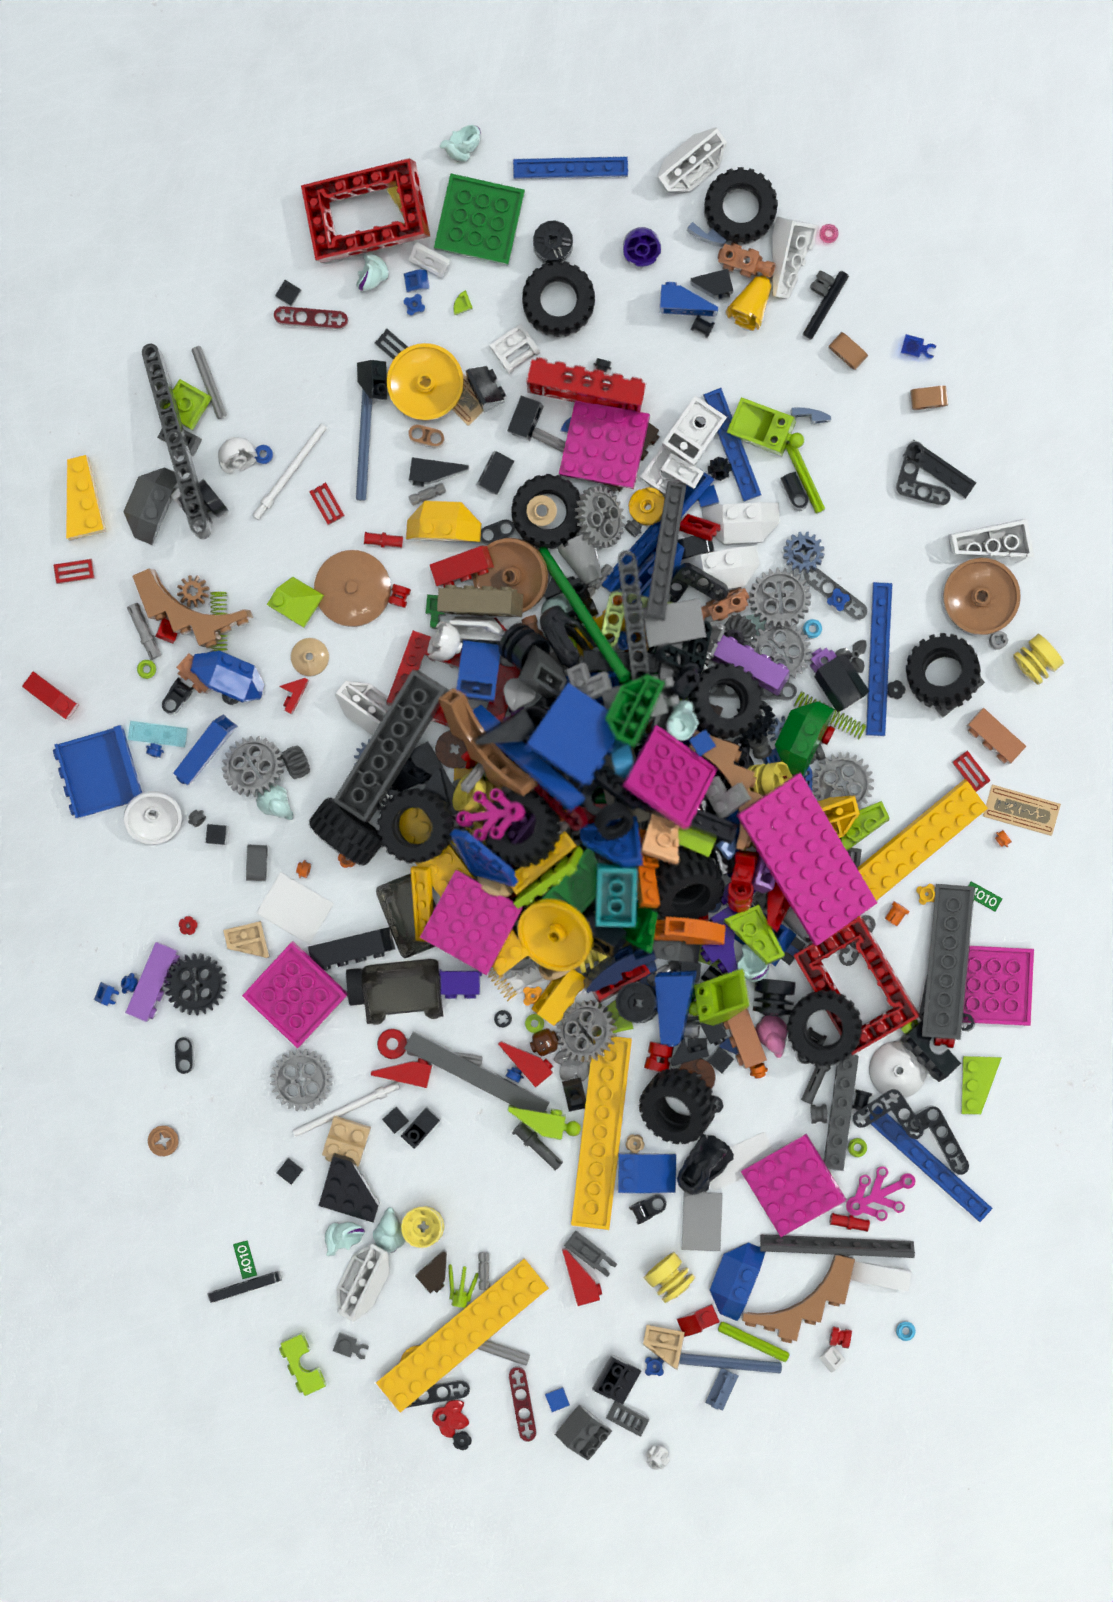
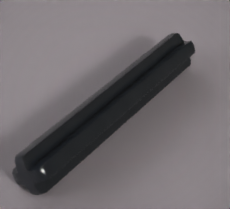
(825, 305)

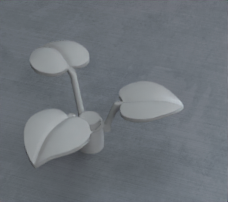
(519, 694)

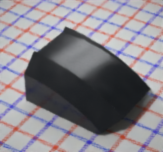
(841, 682)

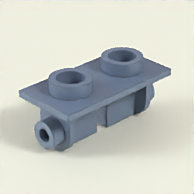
(722, 1389)

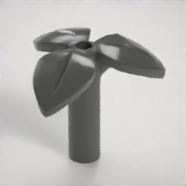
(858, 649)

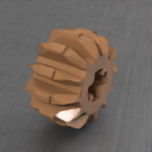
(197, 585)

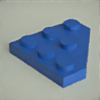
(622, 851)
(481, 860)

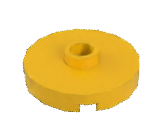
(640, 500)

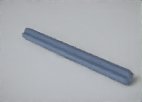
(364, 442)
(730, 1363)

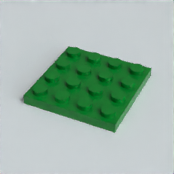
(479, 219)

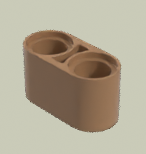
(848, 351)
(929, 397)
(425, 440)

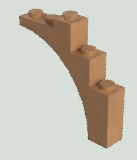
(160, 602)
(723, 758)
(497, 766)
(788, 1320)

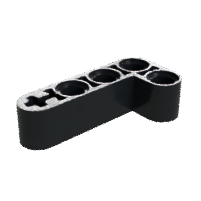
(944, 1140)

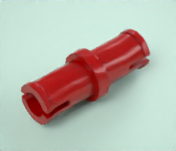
(383, 540)
(849, 1222)

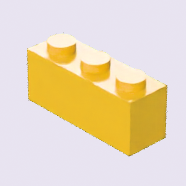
(559, 996)

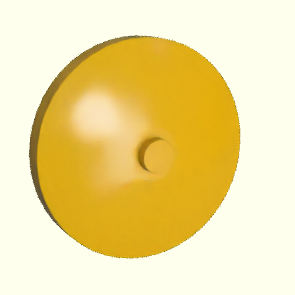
(425, 381)
(555, 935)

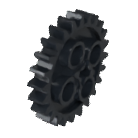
(178, 986)

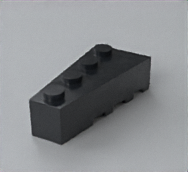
(605, 938)
(352, 948)

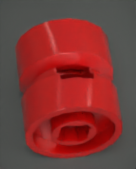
(740, 897)
(660, 1050)

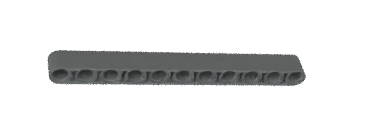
(180, 448)

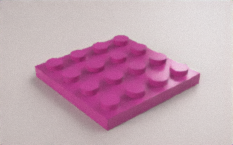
(604, 444)
(670, 777)
(471, 922)
(999, 985)
(295, 994)
(793, 1185)

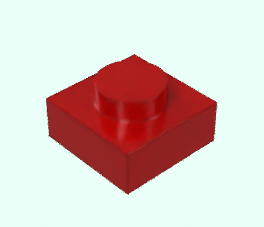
(165, 631)

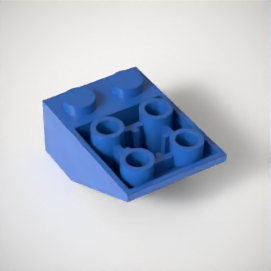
(478, 671)

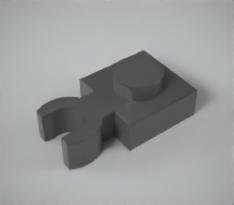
(347, 1345)

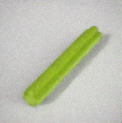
(805, 478)
(753, 1341)

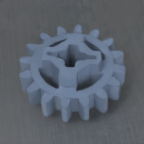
(796, 554)

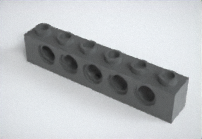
(840, 1113)

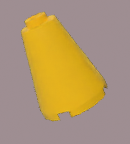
(750, 304)

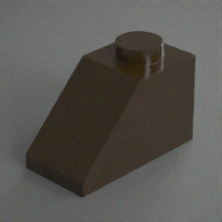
(434, 1273)

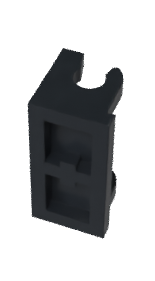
(525, 418)
(495, 472)

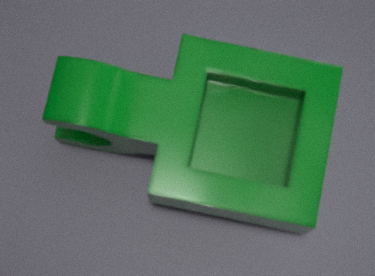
(431, 609)

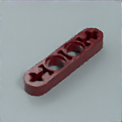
(311, 314)
(571, 819)
(524, 1403)

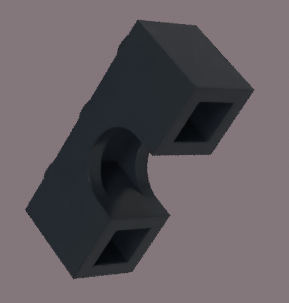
(939, 1065)

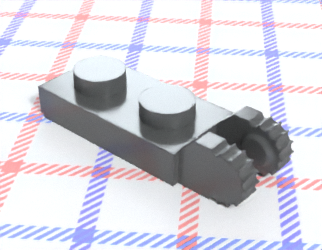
(588, 1252)

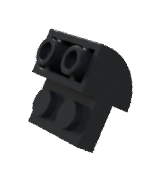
(616, 1379)

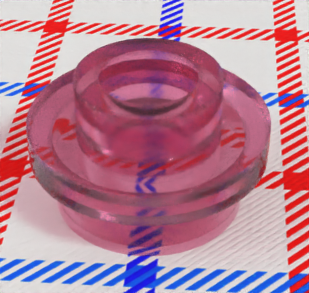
(828, 227)

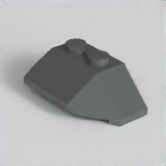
(150, 503)
(673, 950)

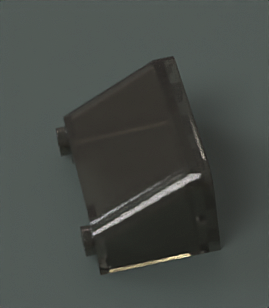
(397, 907)
(402, 989)

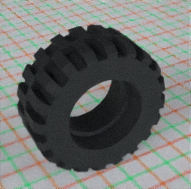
(748, 181)
(558, 273)
(546, 485)
(937, 648)
(744, 687)
(390, 830)
(345, 832)
(539, 843)
(697, 899)
(806, 1046)
(666, 1121)

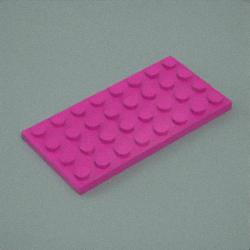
(807, 859)

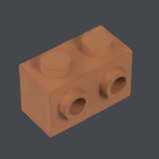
(185, 673)

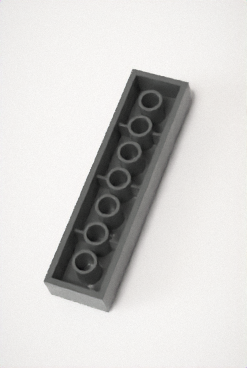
(390, 746)

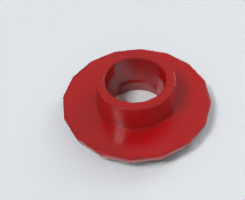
(382, 1043)

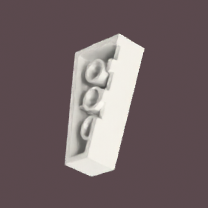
(998, 540)

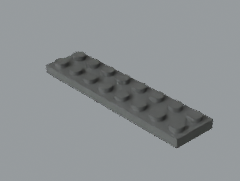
(948, 961)

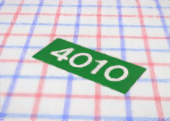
(986, 897)
(245, 1259)

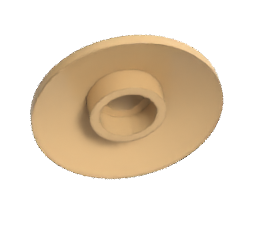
(316, 664)
(495, 888)

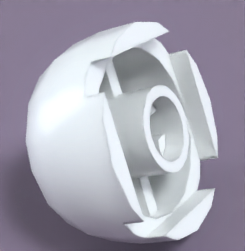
(236, 454)
(444, 643)

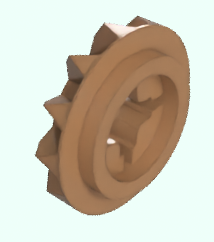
(159, 1149)

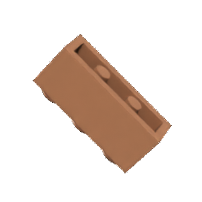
(995, 736)
(745, 1040)

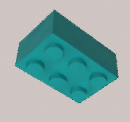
(616, 895)

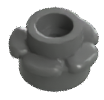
(633, 527)
(196, 818)

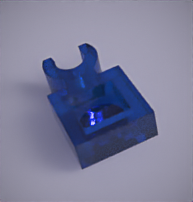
(913, 346)

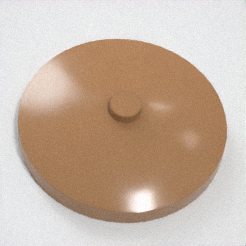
(516, 566)
(353, 588)
(981, 596)

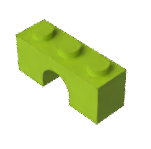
(308, 1380)

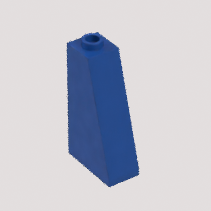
(204, 749)
(673, 1002)

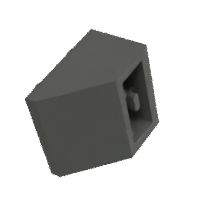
(543, 674)
(583, 1433)

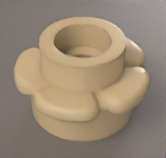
(635, 1148)

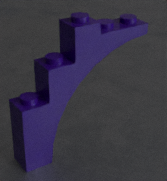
(722, 953)

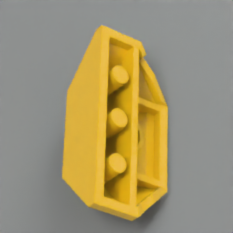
(443, 523)
(840, 812)

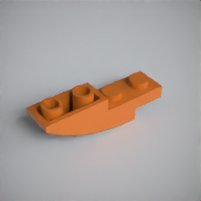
(646, 879)
(690, 931)

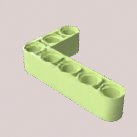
(618, 610)

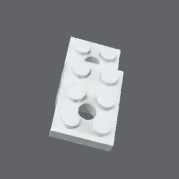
(684, 441)

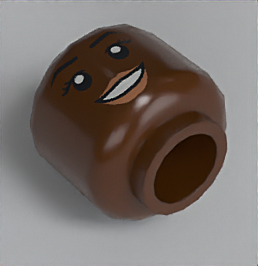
(544, 1042)

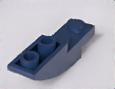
(610, 969)

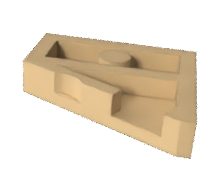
(247, 939)
(665, 1344)

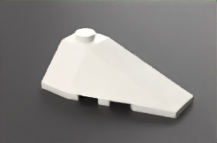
(789, 248)

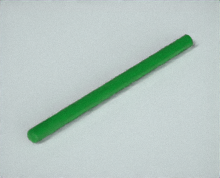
(584, 615)

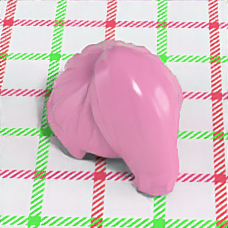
(772, 1034)

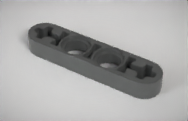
(820, 574)

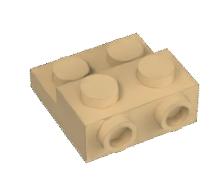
(346, 1139)

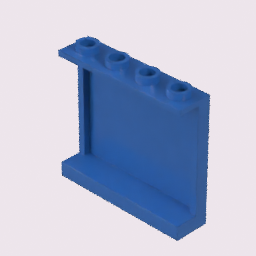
(574, 735)
(97, 771)

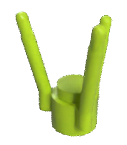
(461, 1297)

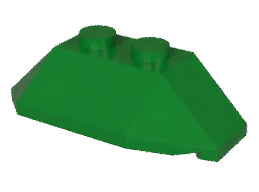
(634, 708)
(802, 735)

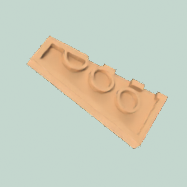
(661, 839)

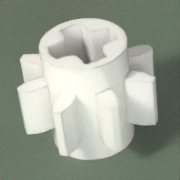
(657, 1457)

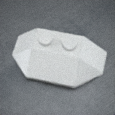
(692, 161)
(743, 521)
(730, 566)
(478, 629)
(363, 704)
(362, 1282)

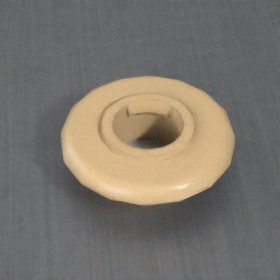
(551, 510)

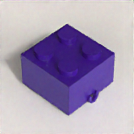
(460, 983)

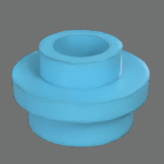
(817, 624)
(905, 1337)

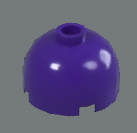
(641, 246)

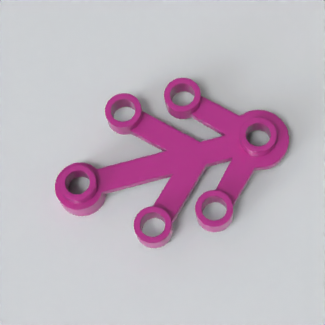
(492, 815)
(878, 1195)

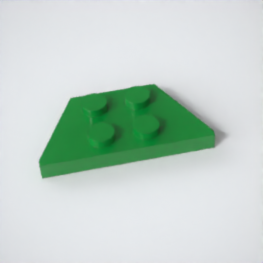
(579, 887)
(643, 933)

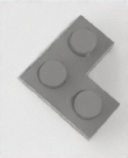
(591, 686)
(726, 801)

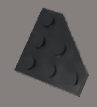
(348, 1190)

